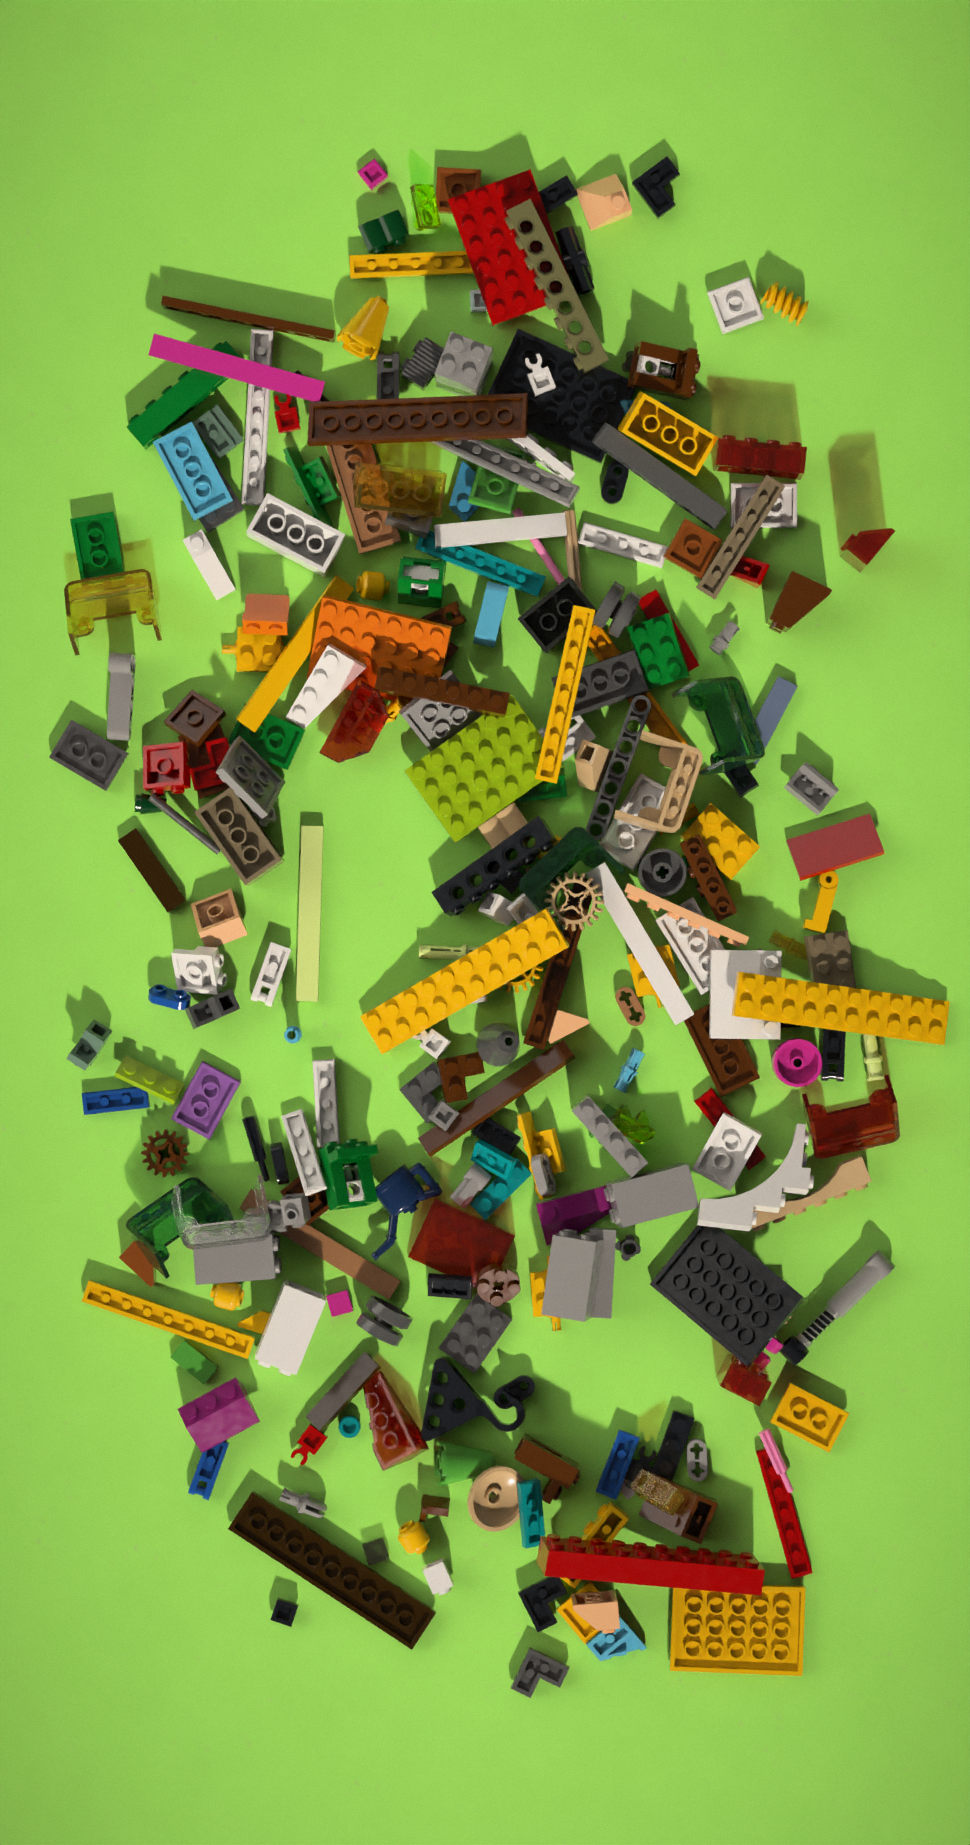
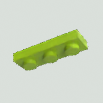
(149, 1079)

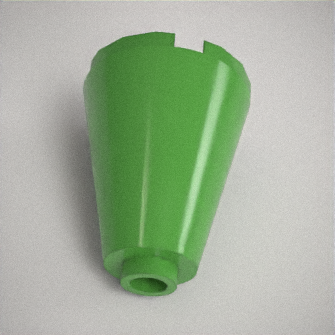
(459, 1462)

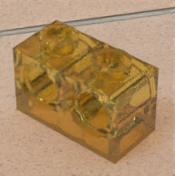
(657, 1492)

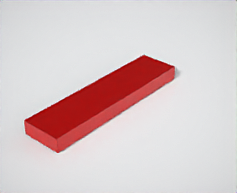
(652, 607)
(713, 1109)

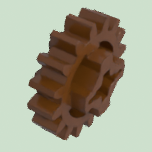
(155, 1148)

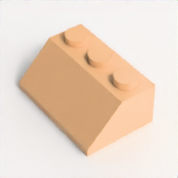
(598, 1609)

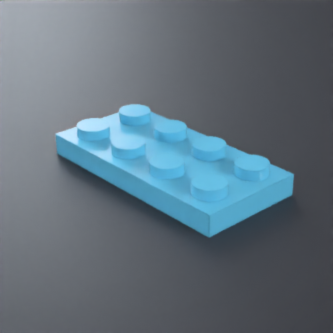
(192, 471)

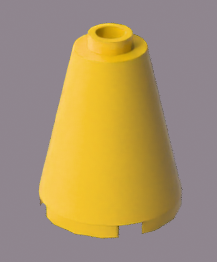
(365, 330)

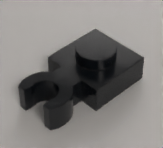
(637, 1465)

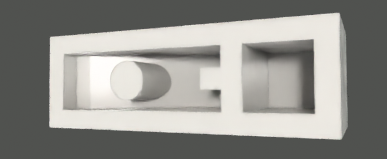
(209, 564)

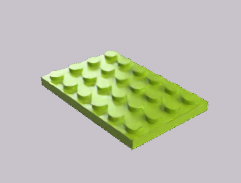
(479, 770)

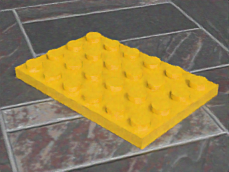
(738, 1631)

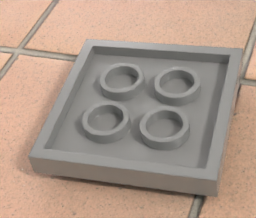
(437, 721)
(250, 777)

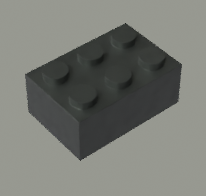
(551, 616)

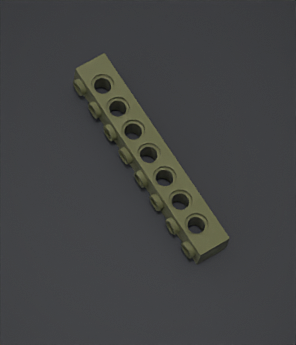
(527, 213)

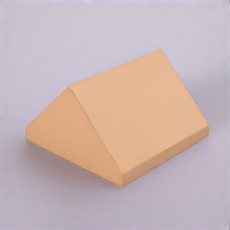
(564, 1024)

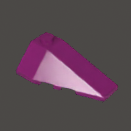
(572, 1211)

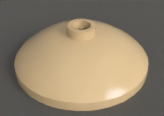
(502, 1507)

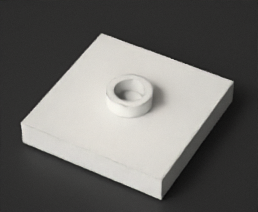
(735, 305)

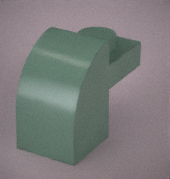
(89, 1045)

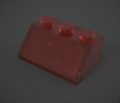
(862, 548)

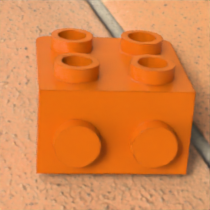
(266, 614)

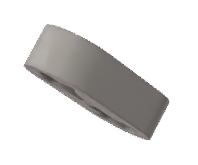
(543, 1174)
(702, 1459)

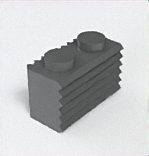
(423, 364)

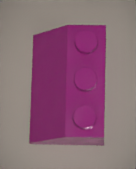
(219, 1414)

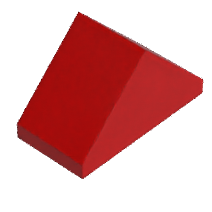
(750, 571)

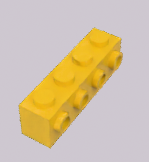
(605, 1527)

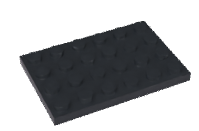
(576, 406)
(727, 1292)

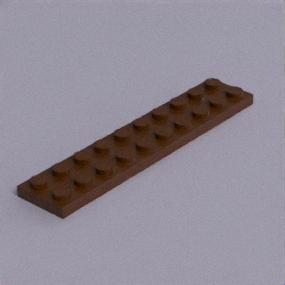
(418, 419)

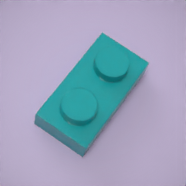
(493, 1159)

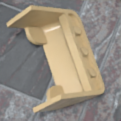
(685, 768)

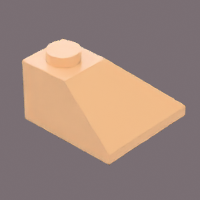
(604, 202)

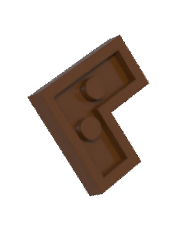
(452, 1074)

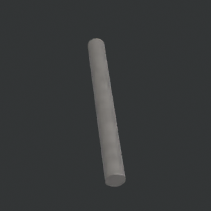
(204, 839)

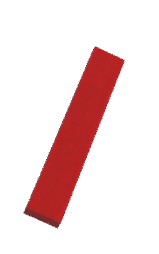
(785, 1518)

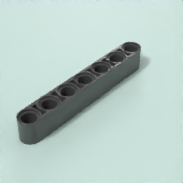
(659, 476)
(626, 758)

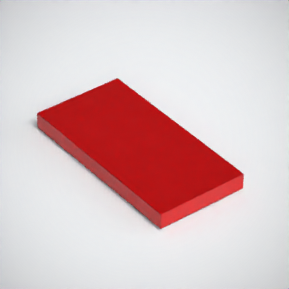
(835, 847)

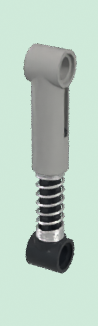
(872, 1272)

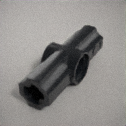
(574, 260)

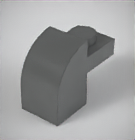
(212, 1008)

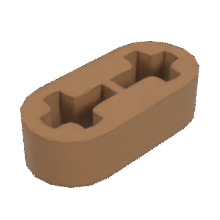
(634, 1003)

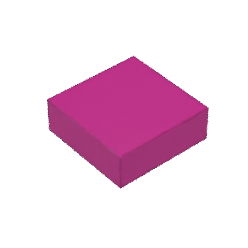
(372, 174)
(339, 1303)

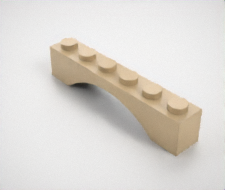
(847, 1176)

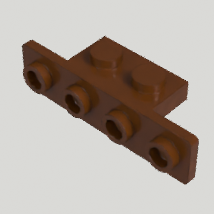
(709, 880)

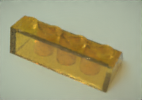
(398, 488)

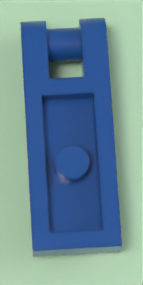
(208, 1470)

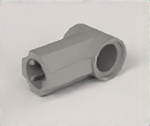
(473, 1181)

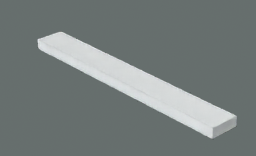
(257, 423)
(641, 944)

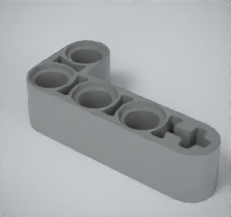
(120, 695)

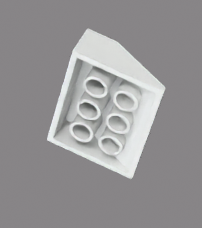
(723, 973)

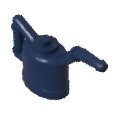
(400, 1194)

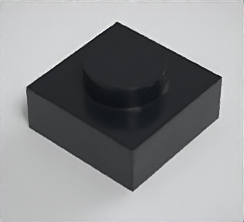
(284, 1612)

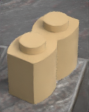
(502, 825)

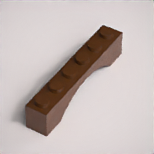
(443, 691)

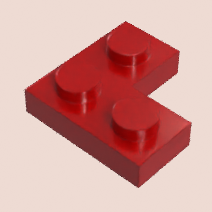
(206, 775)

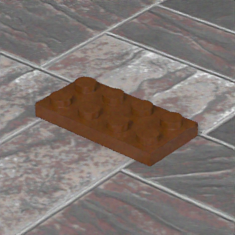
(724, 1058)

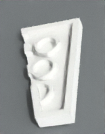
(328, 679)

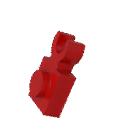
(286, 417)
(310, 1441)

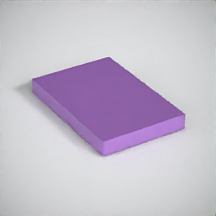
(206, 1100)

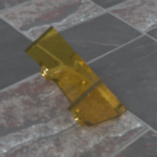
(108, 598)

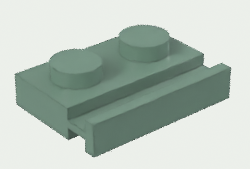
(217, 432)

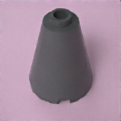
(498, 1044)

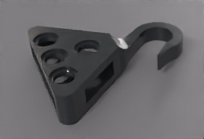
(475, 1406)

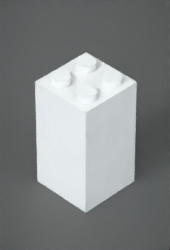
(290, 1328)

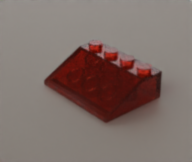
(459, 1241)

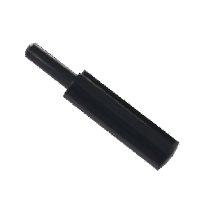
(256, 1145)

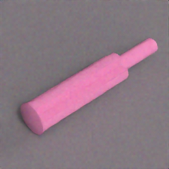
(775, 1457)

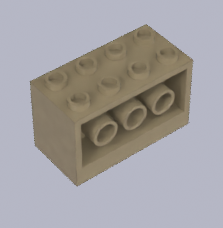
(239, 836)

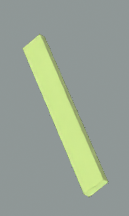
(309, 913)

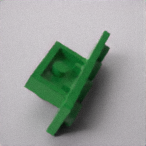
(315, 483)

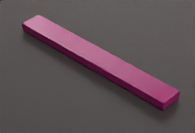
(236, 368)

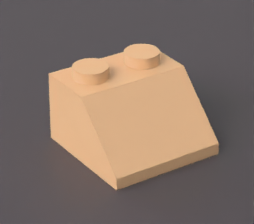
(219, 919)

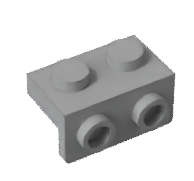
(811, 788)

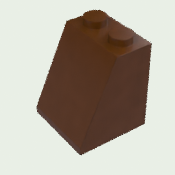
(795, 601)

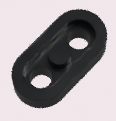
(615, 482)
(514, 1389)

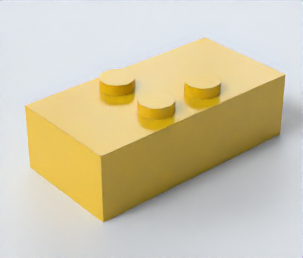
(667, 433)

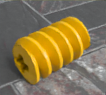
(785, 303)

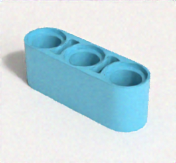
(491, 614)

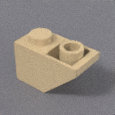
(591, 764)

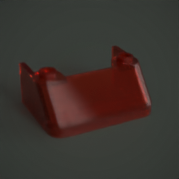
(855, 1126)

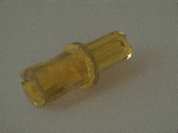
(788, 944)

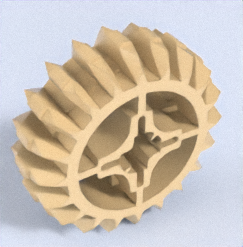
(590, 890)

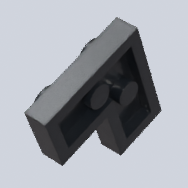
(651, 186)
(537, 1599)

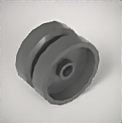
(616, 609)
(673, 866)
(383, 1321)

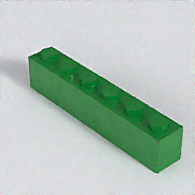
(176, 402)

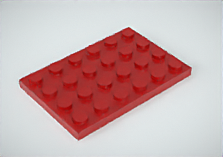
(491, 249)

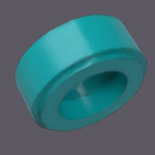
(349, 1426)

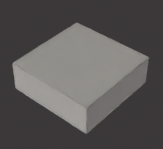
(443, 1115)

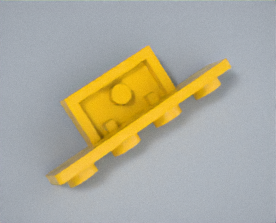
(538, 1143)

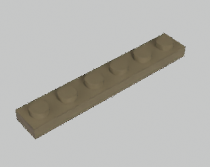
(740, 536)

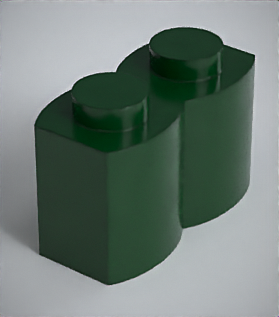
(384, 232)

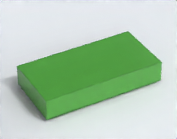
(194, 1361)

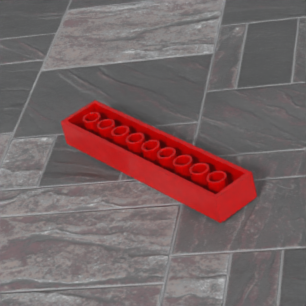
(650, 1565)

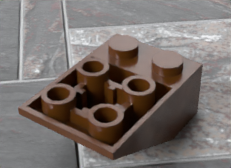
(691, 1517)

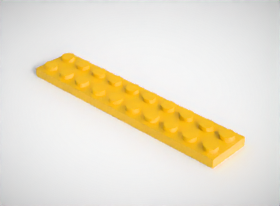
(464, 981)
(840, 1008)

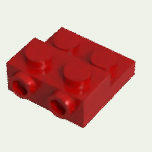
(166, 768)

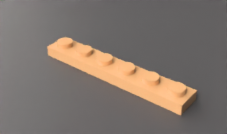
(694, 920)

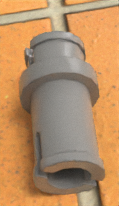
(725, 636)

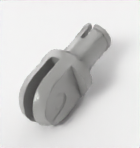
(304, 1503)

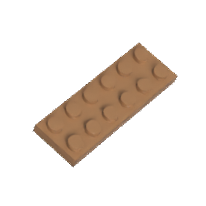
(366, 524)

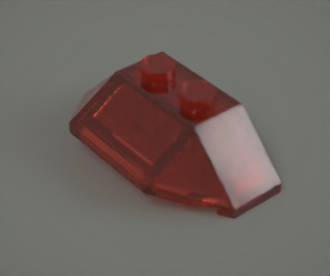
(356, 724)

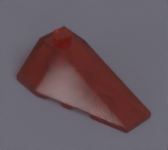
(393, 1428)

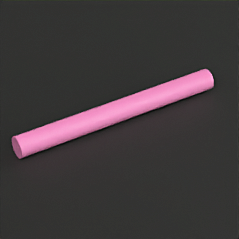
(543, 553)

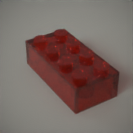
(760, 458)

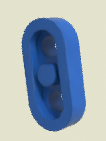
(169, 997)

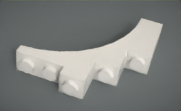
(738, 1212)

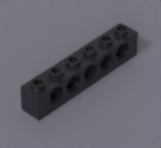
(483, 866)

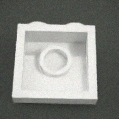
(199, 970)

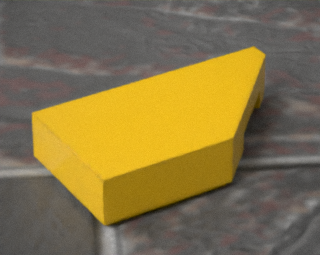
(255, 1322)

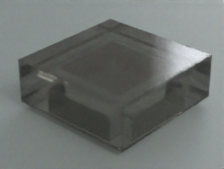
(375, 1551)

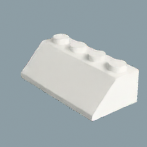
(295, 535)

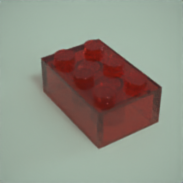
(747, 1382)

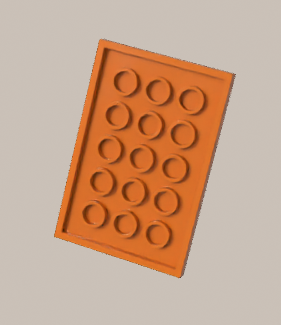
(381, 640)

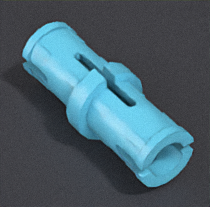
(287, 1034)
(629, 1070)

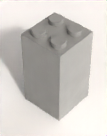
(463, 366)
(651, 1195)
(238, 1262)
(572, 1275)

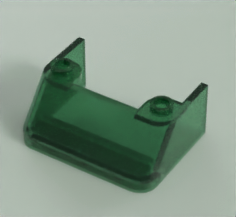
(729, 721)
(571, 849)
(156, 1226)

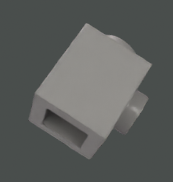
(295, 1209)

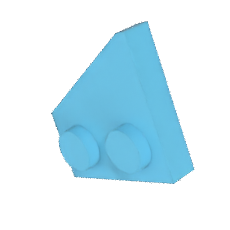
(615, 1644)

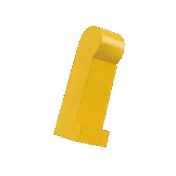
(828, 884)

